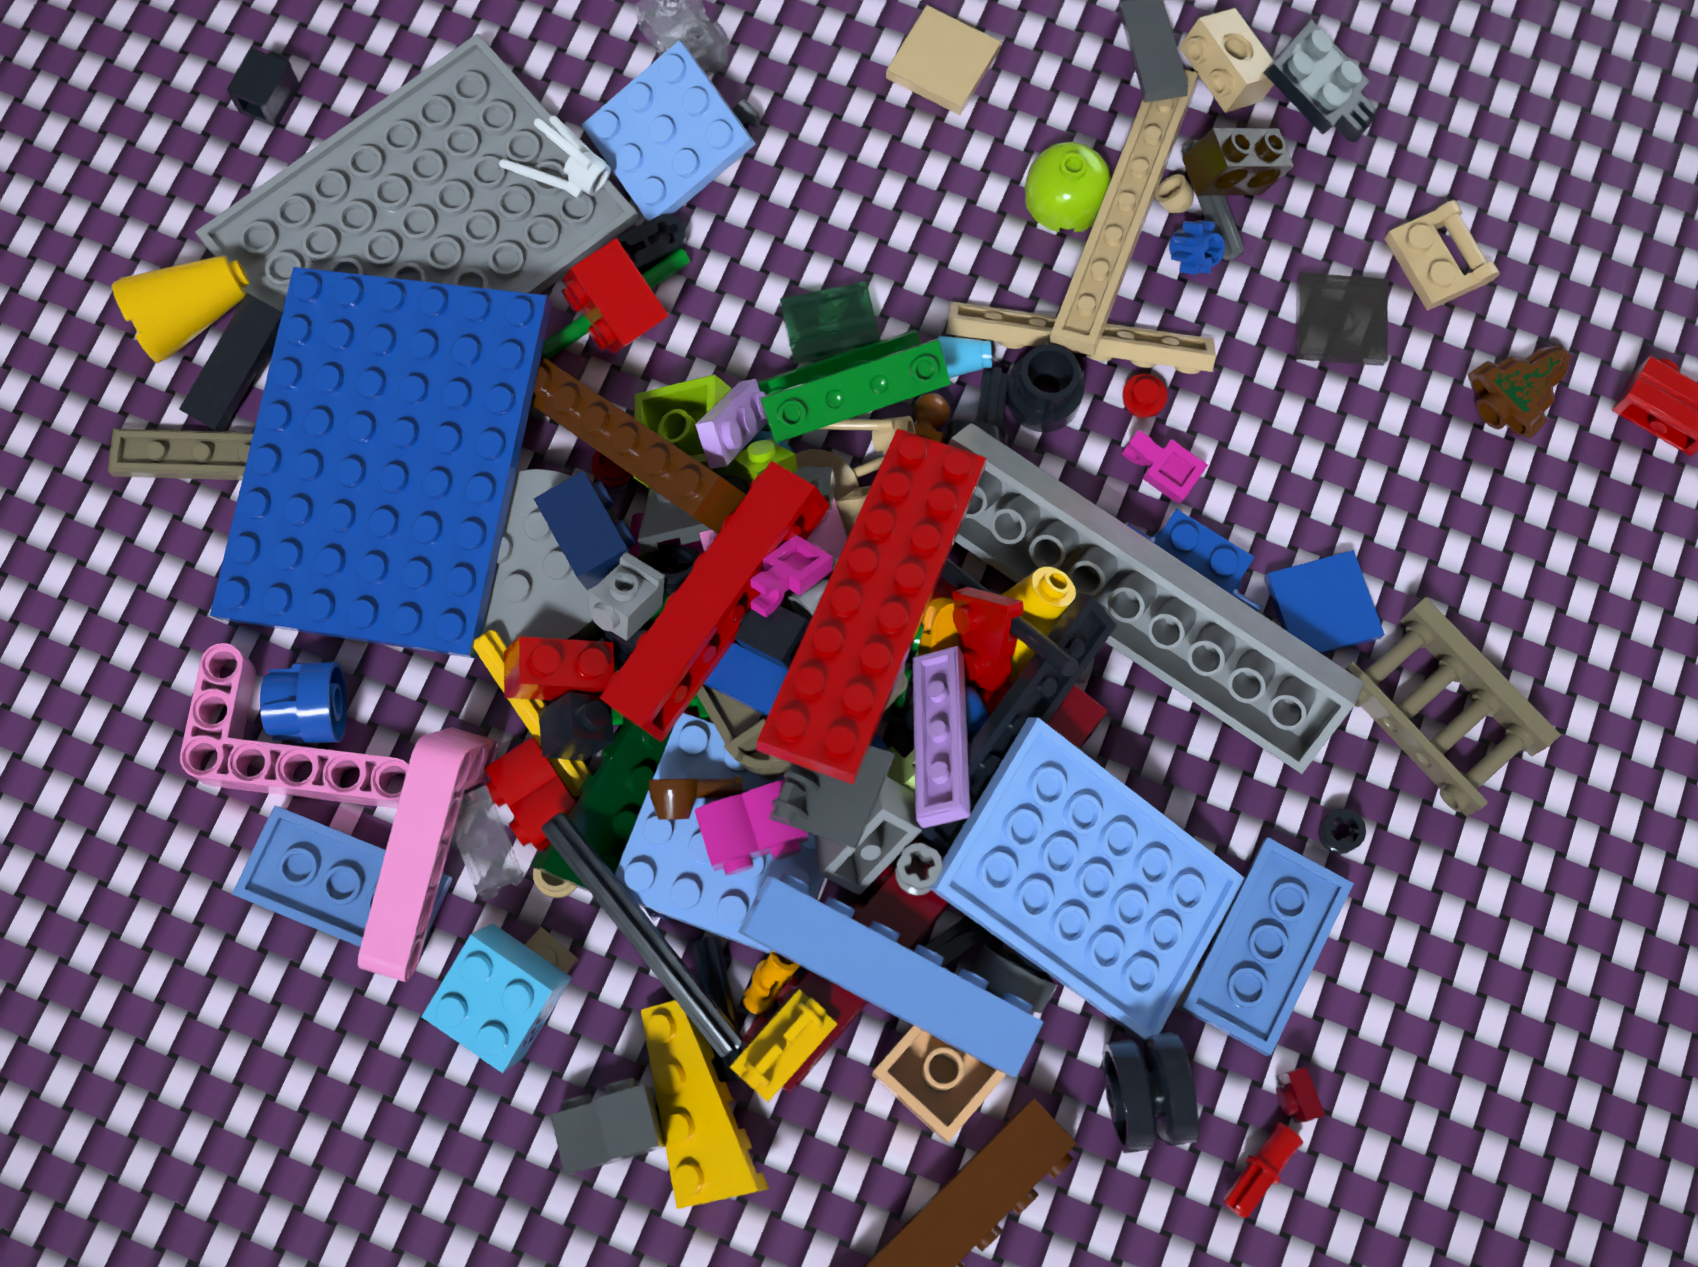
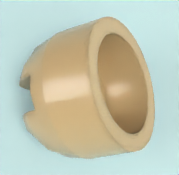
(1175, 194)

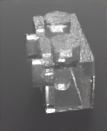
(684, 21)

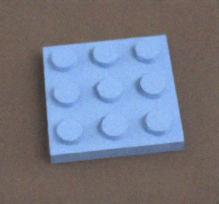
(668, 133)

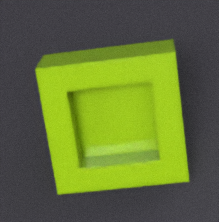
(757, 457)

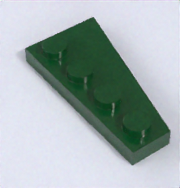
(610, 800)

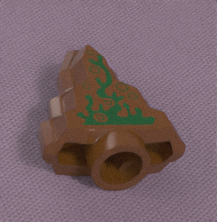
(1519, 389)

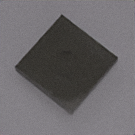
(1342, 319)

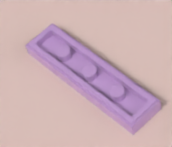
(940, 738)

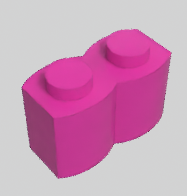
(740, 830)

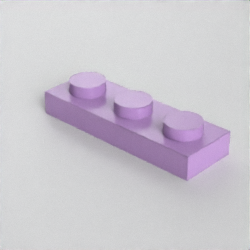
(732, 423)

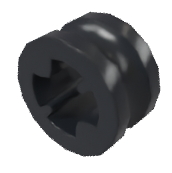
(1341, 816)

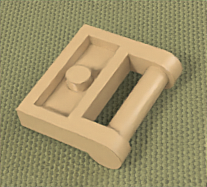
(1430, 263)

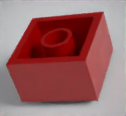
(612, 297)

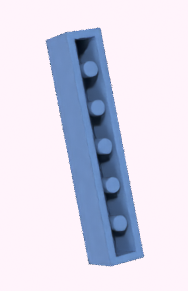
(890, 975)

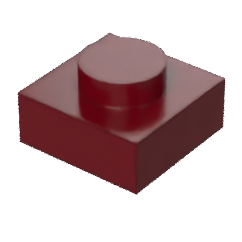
(1298, 1095)

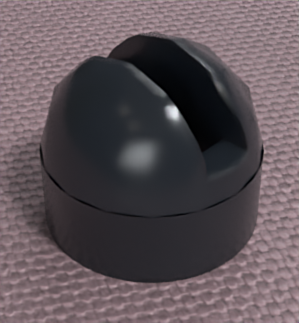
(747, 115)

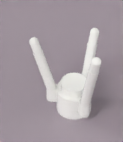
(585, 169)

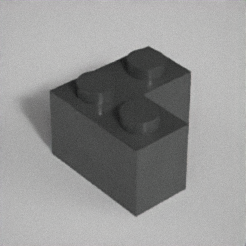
(609, 1128)

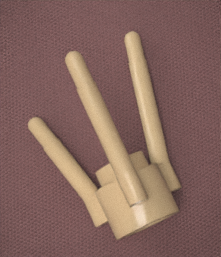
(882, 435)

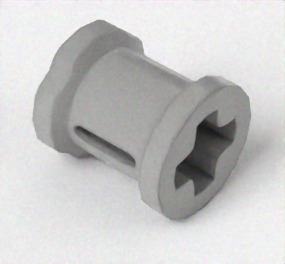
(925, 855)

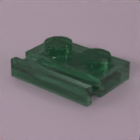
(829, 322)

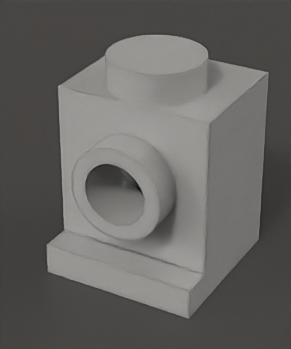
(626, 597)

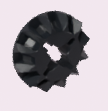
(678, 557)

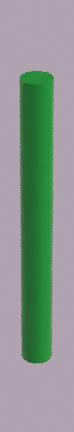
(578, 327)

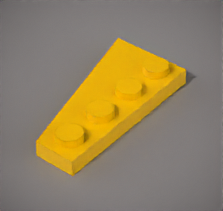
(700, 1133)

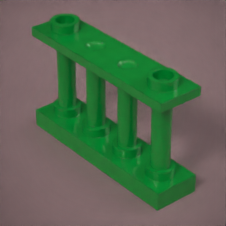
(851, 384)

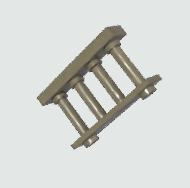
(1490, 697)

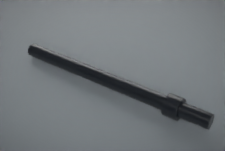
(1019, 627)

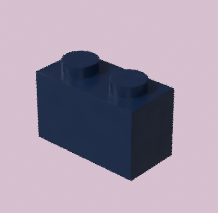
(585, 528)

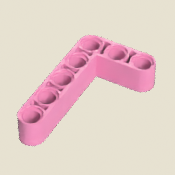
(280, 759)
(418, 847)

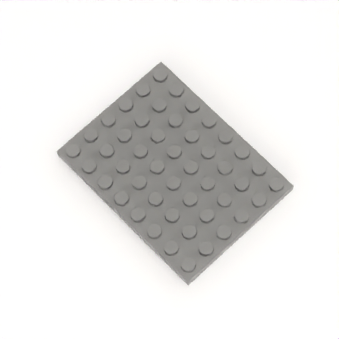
(423, 193)

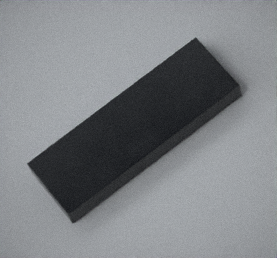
(233, 363)

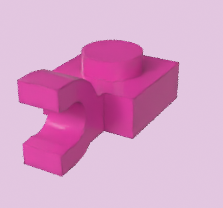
(1171, 468)
(791, 566)

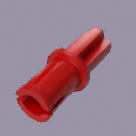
(1262, 1170)

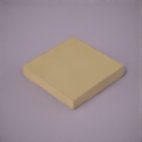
(943, 60)

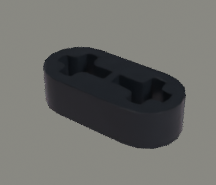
(646, 243)

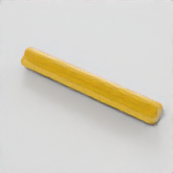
(491, 651)

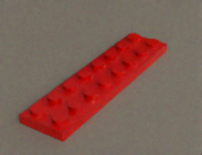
(872, 608)

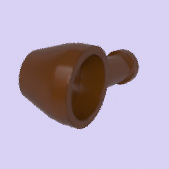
(677, 796)

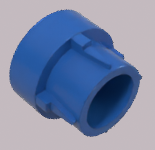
(305, 703)

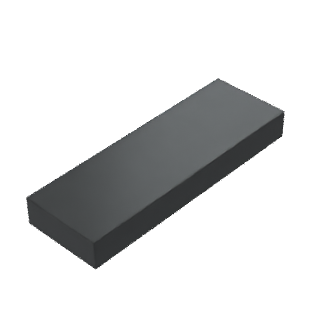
(1153, 50)

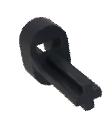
(990, 407)

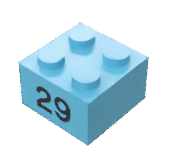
(496, 997)

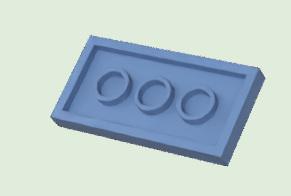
(316, 876)
(1266, 946)

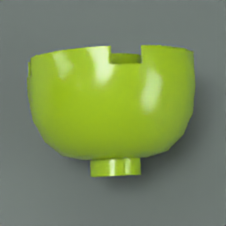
(1066, 186)

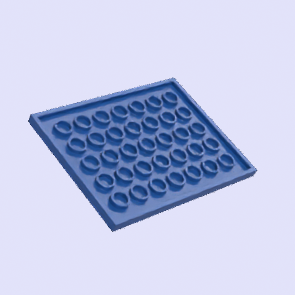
(383, 460)

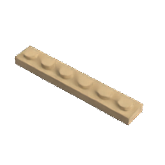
(1139, 345)

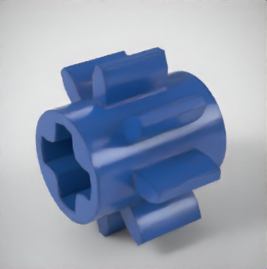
(1197, 247)

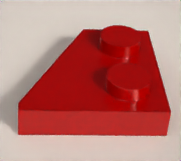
(984, 636)

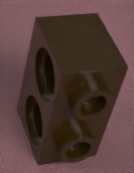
(1237, 161)

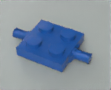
(1205, 553)

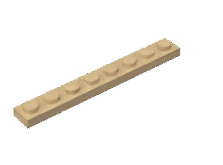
(1120, 222)

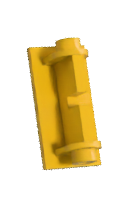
(783, 1045)

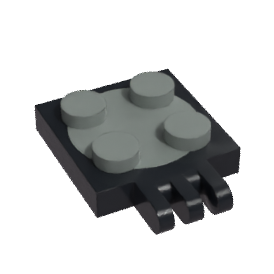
(1323, 83)

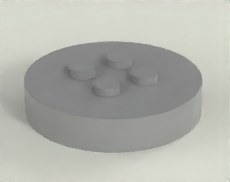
(533, 582)

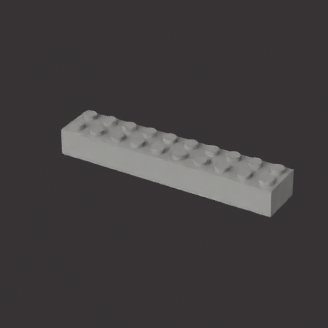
(1163, 609)

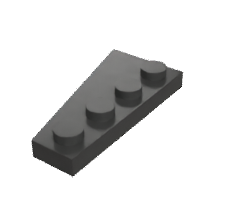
(667, 521)

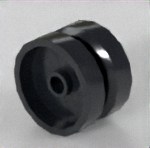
(1150, 1092)

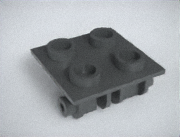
(829, 804)

